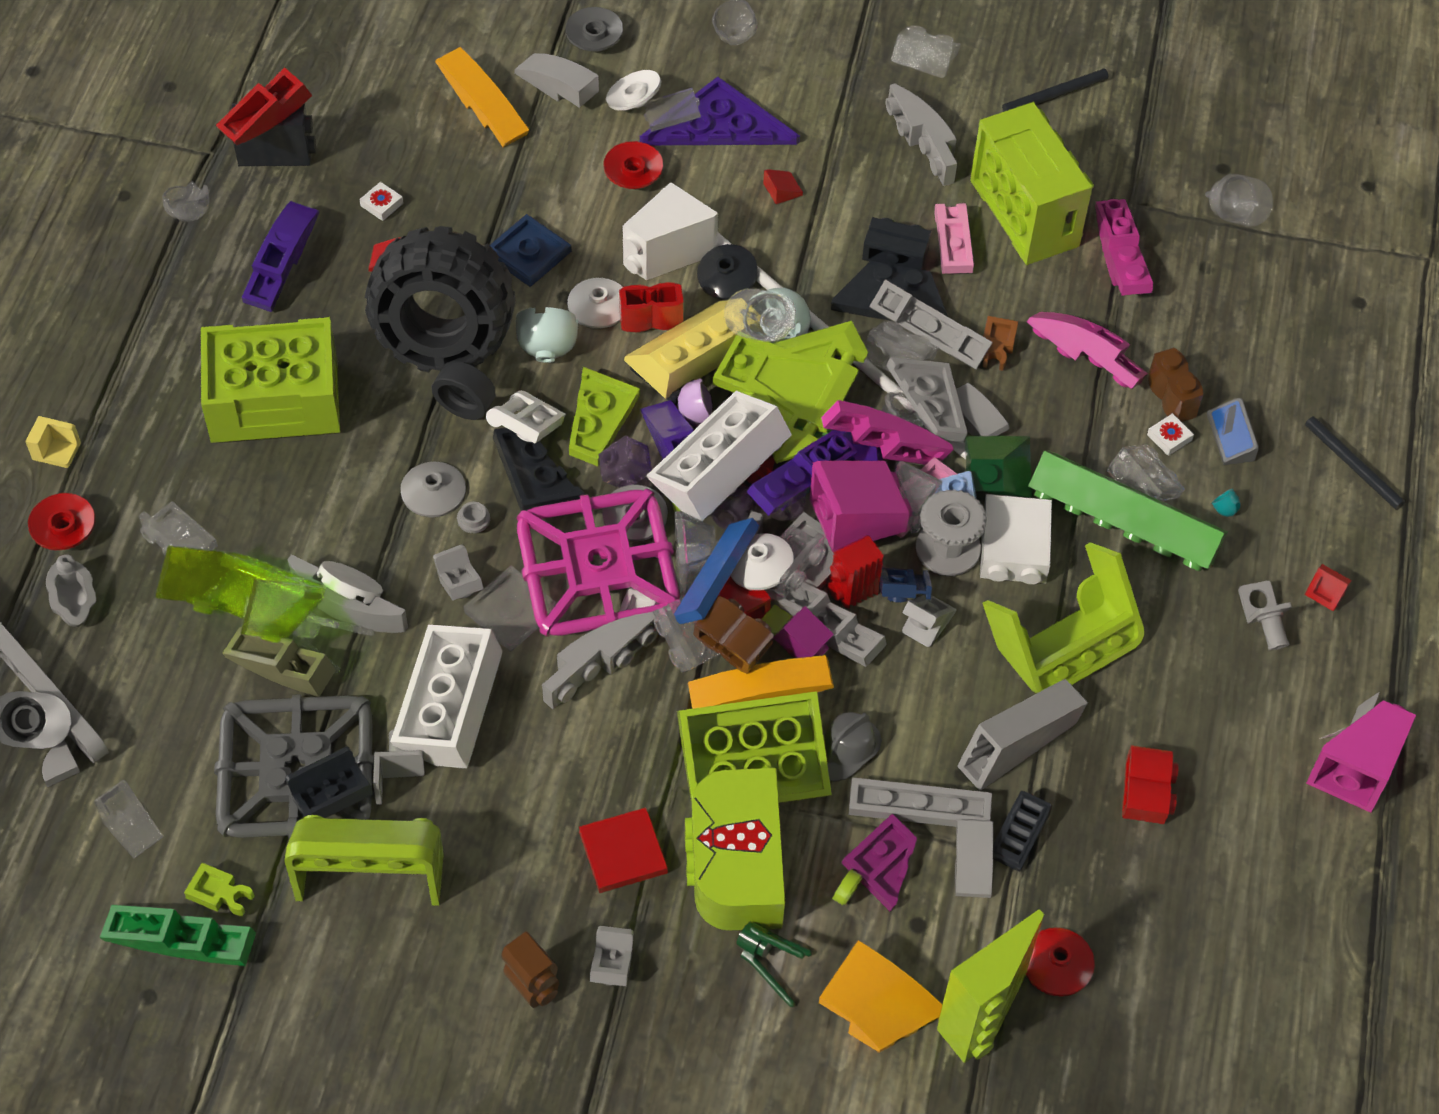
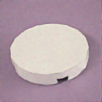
(348, 581)

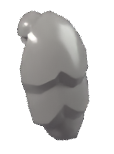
(70, 590)

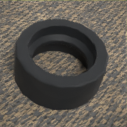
(458, 377)

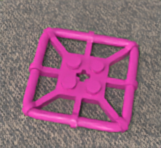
(578, 552)

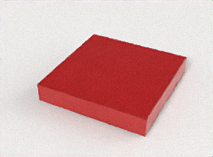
(622, 850)

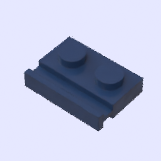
(904, 584)

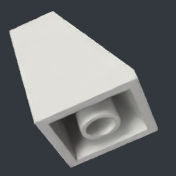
(668, 233)

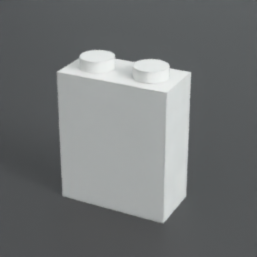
(1016, 539)

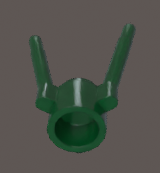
(759, 941)

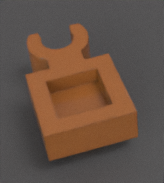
(1002, 334)

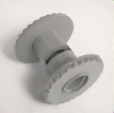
(950, 532)

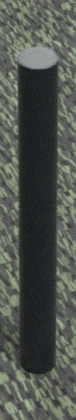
(1058, 90)
(1355, 463)

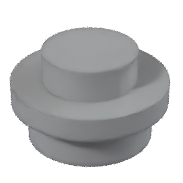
(473, 517)

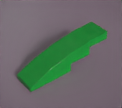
(178, 936)

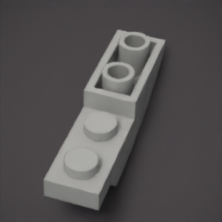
(924, 127)
(604, 647)

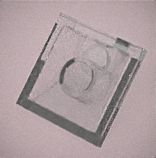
(693, 547)

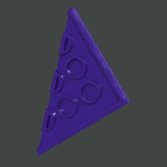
(724, 120)

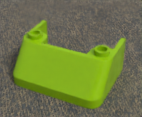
(1083, 641)
(365, 848)

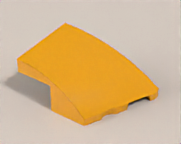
(878, 999)

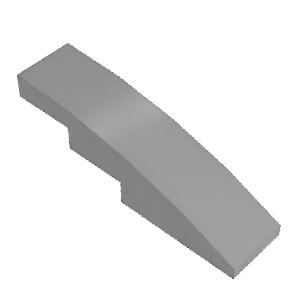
(849, 637)

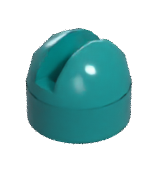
(1227, 503)

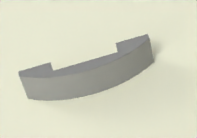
(925, 321)
(378, 616)

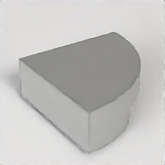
(58, 764)

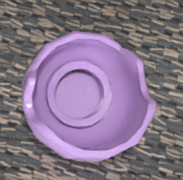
(695, 402)

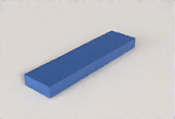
(716, 571)

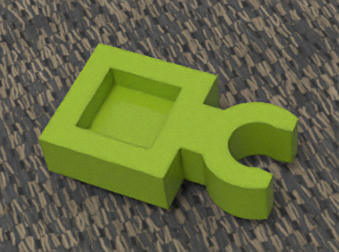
(214, 887)

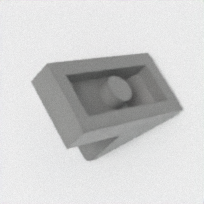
(926, 619)

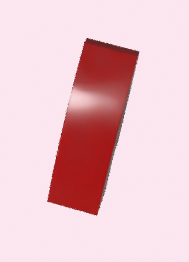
(264, 107)

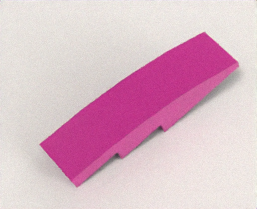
(894, 435)

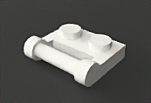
(532, 422)

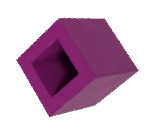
(804, 635)

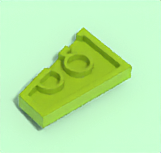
(599, 414)

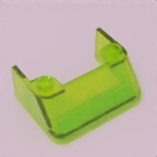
(260, 593)

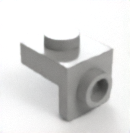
(457, 573)
(612, 956)

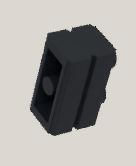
(896, 243)

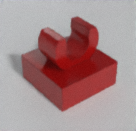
(1327, 587)

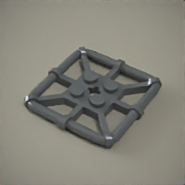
(281, 750)

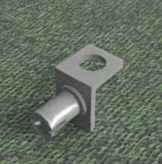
(1268, 616)
(395, 764)

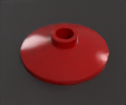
(633, 165)
(60, 511)
(1058, 976)

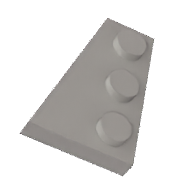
(932, 395)

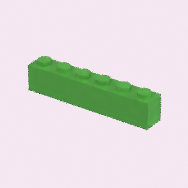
(1127, 509)

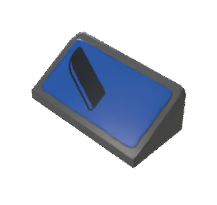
(1233, 432)

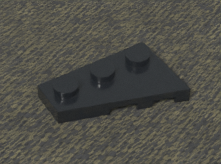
(532, 473)

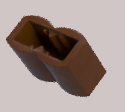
(1175, 385)
(734, 634)
(530, 970)

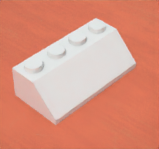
(720, 454)
(448, 694)

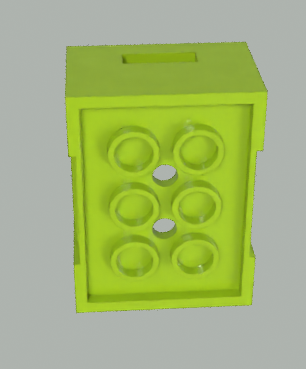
(1030, 182)
(266, 398)

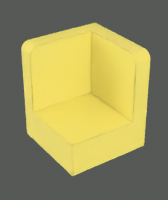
(53, 442)

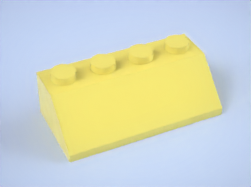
(684, 351)

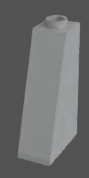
(1020, 732)

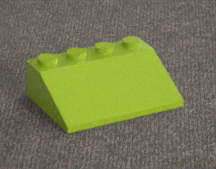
(758, 735)
(984, 989)

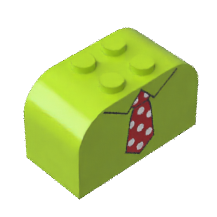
(736, 849)

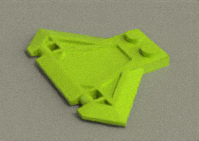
(795, 377)

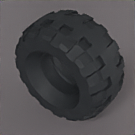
(444, 264)

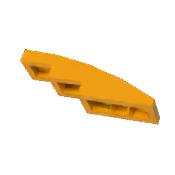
(483, 96)
(763, 682)

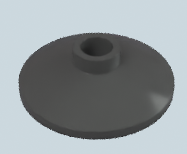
(594, 29)

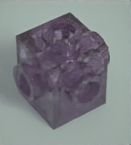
(625, 462)

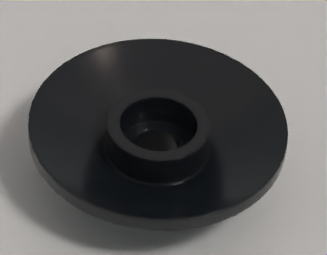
(726, 282)

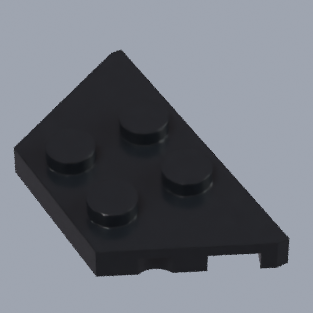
(862, 289)

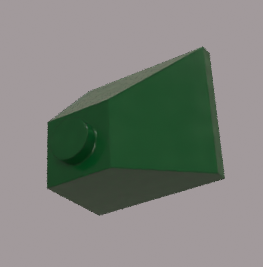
(999, 465)

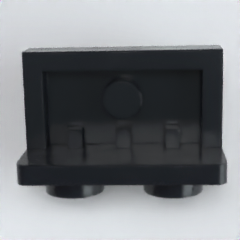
(328, 784)

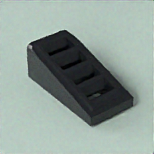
(1030, 811)

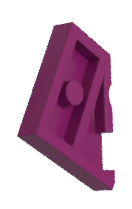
(883, 860)

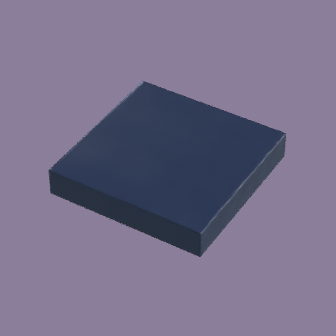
(530, 250)

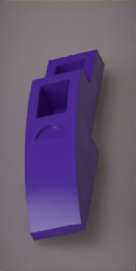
(278, 254)
(793, 479)

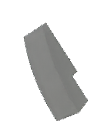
(559, 78)

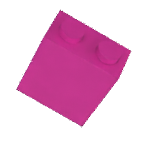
(857, 501)
(1362, 756)

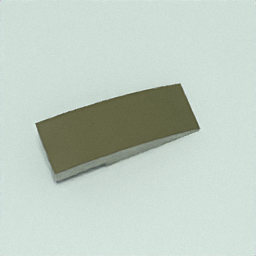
(281, 662)

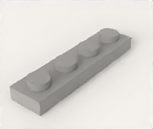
(917, 802)

